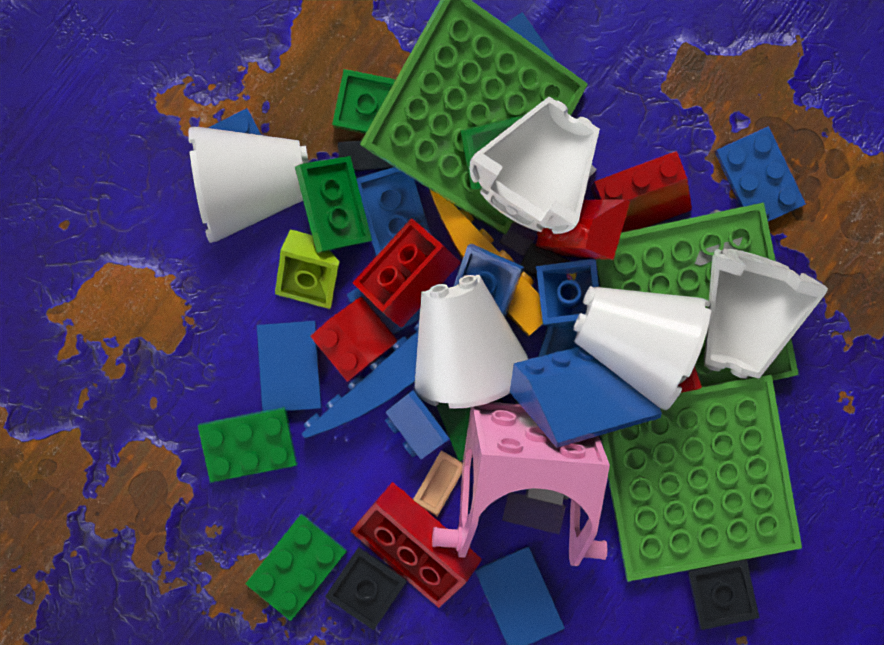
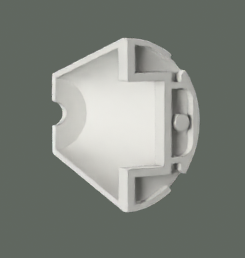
(539, 168)
(242, 177)
(754, 311)
(644, 338)
(464, 346)

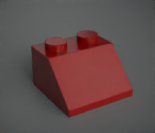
(354, 338)

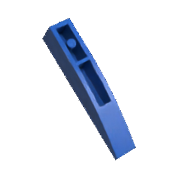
(385, 381)

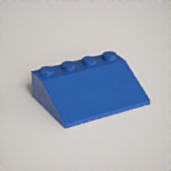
(577, 397)

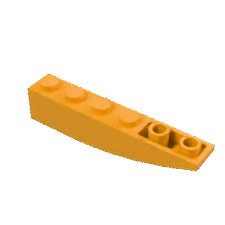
(525, 305)

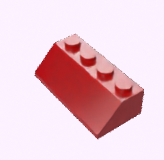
(402, 537)

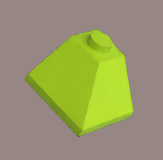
(304, 272)

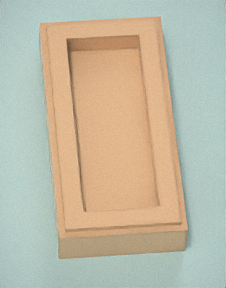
(439, 483)

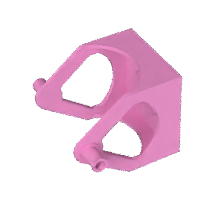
(517, 455)

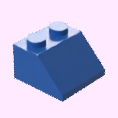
(563, 298)
(416, 425)

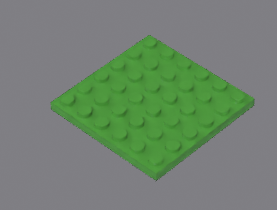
(459, 77)
(664, 263)
(703, 481)

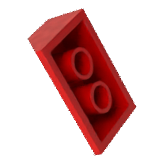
(654, 189)
(594, 234)
(404, 270)

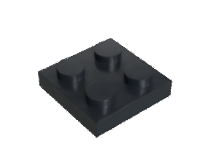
(366, 588)
(723, 594)

